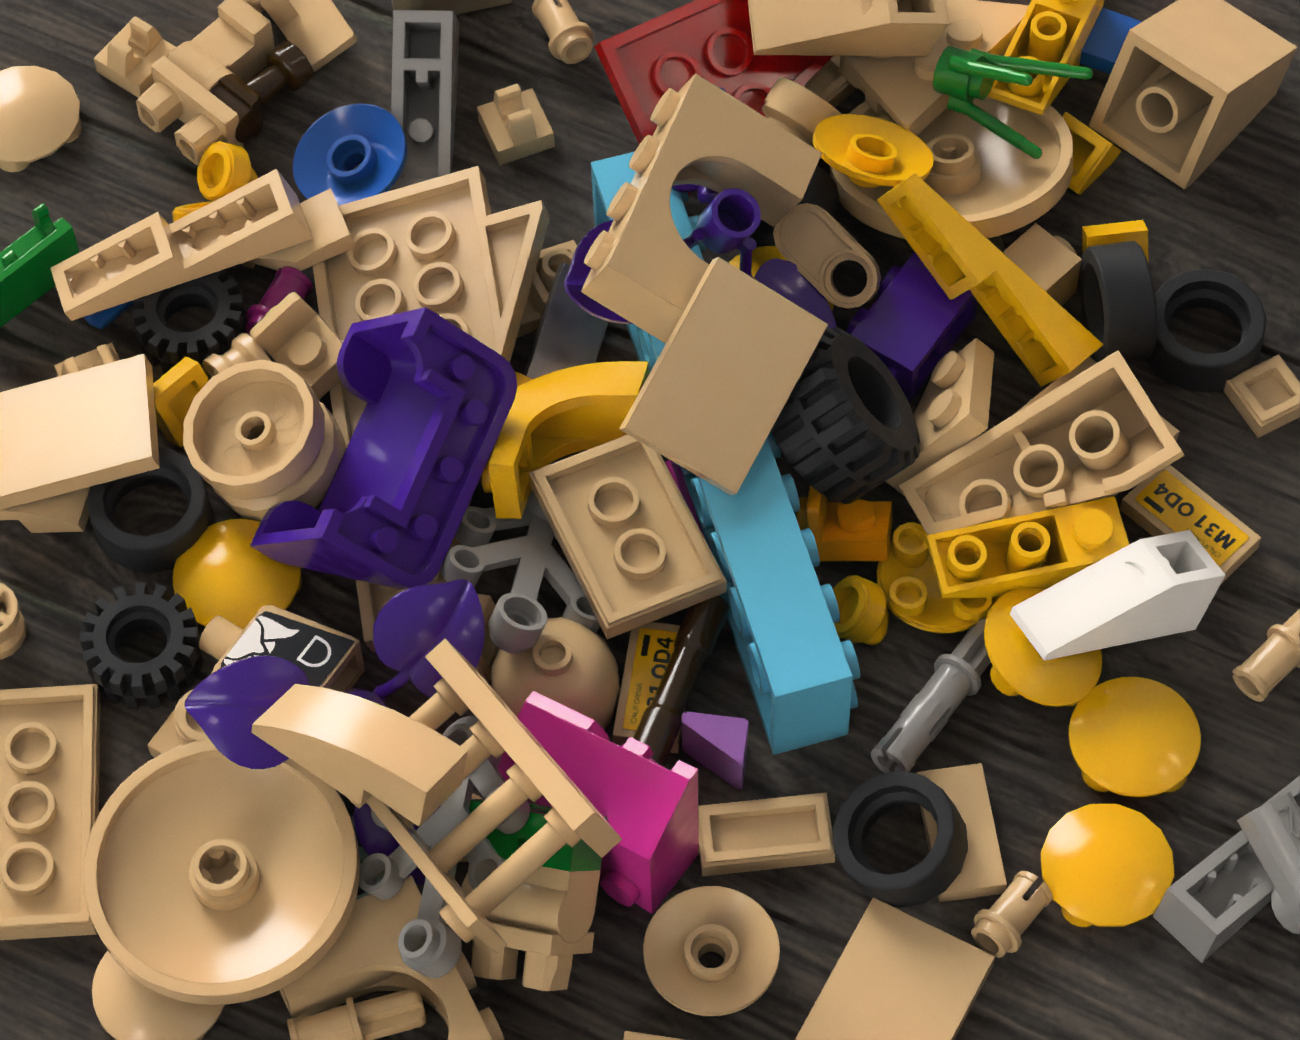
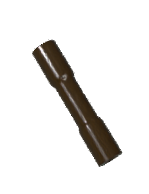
(691, 649)

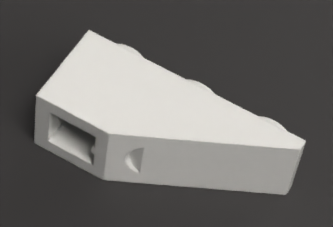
(1128, 597)

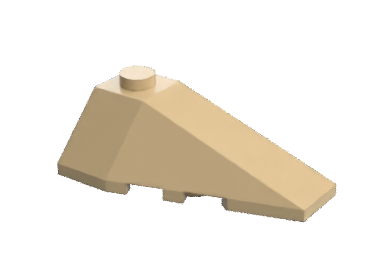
(1061, 450)

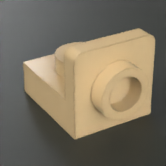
(301, 341)

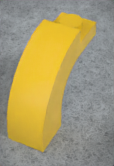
(556, 418)

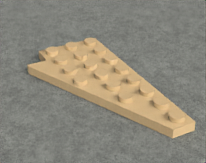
(434, 251)

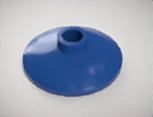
(343, 140)

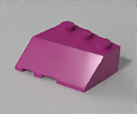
(642, 800)

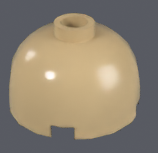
(565, 666)

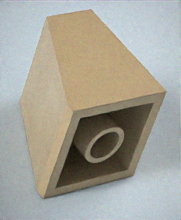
(1190, 85)

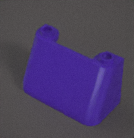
(412, 459)

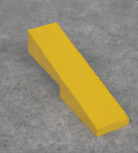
(964, 260)

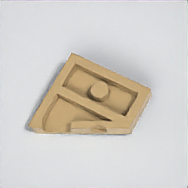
(952, 407)

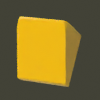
(1090, 154)

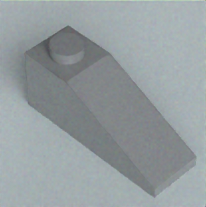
(425, 90)

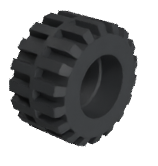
(846, 420)

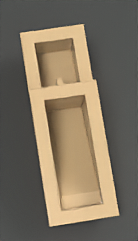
(364, 749)

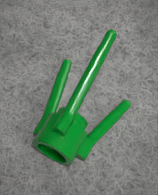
(971, 75)

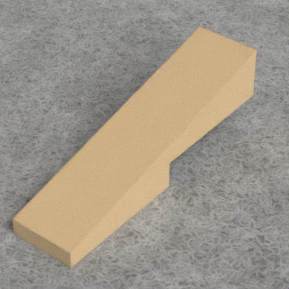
(160, 255)

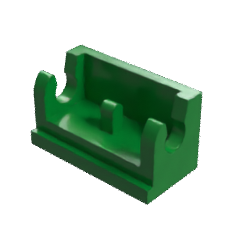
(28, 260)

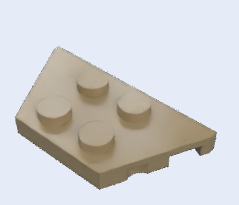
(905, 83)

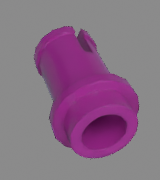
(285, 282)

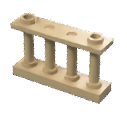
(530, 777)

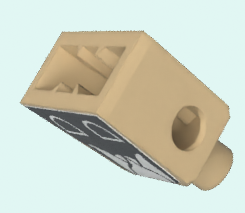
(323, 653)

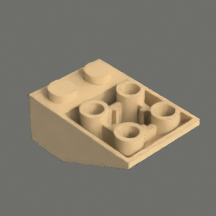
(846, 27)

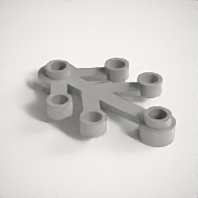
(517, 615)
(428, 942)

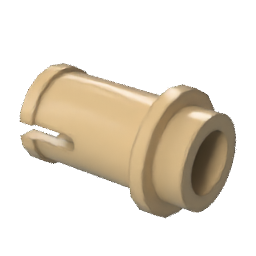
(568, 36)
(1003, 924)

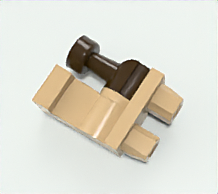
(209, 85)

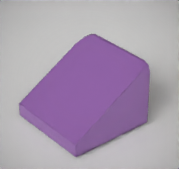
(717, 744)

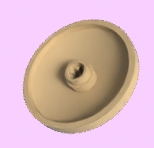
(979, 171)
(220, 875)

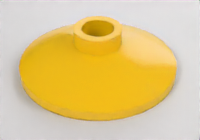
(872, 150)

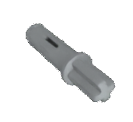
(929, 711)

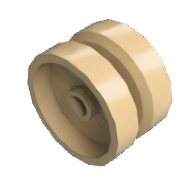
(262, 438)

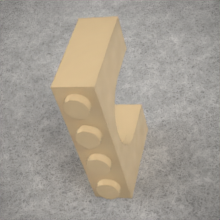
(701, 140)
(370, 961)

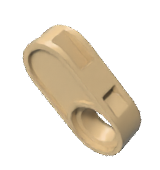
(817, 245)

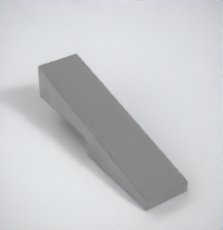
(1218, 894)

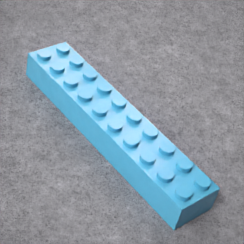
(774, 596)

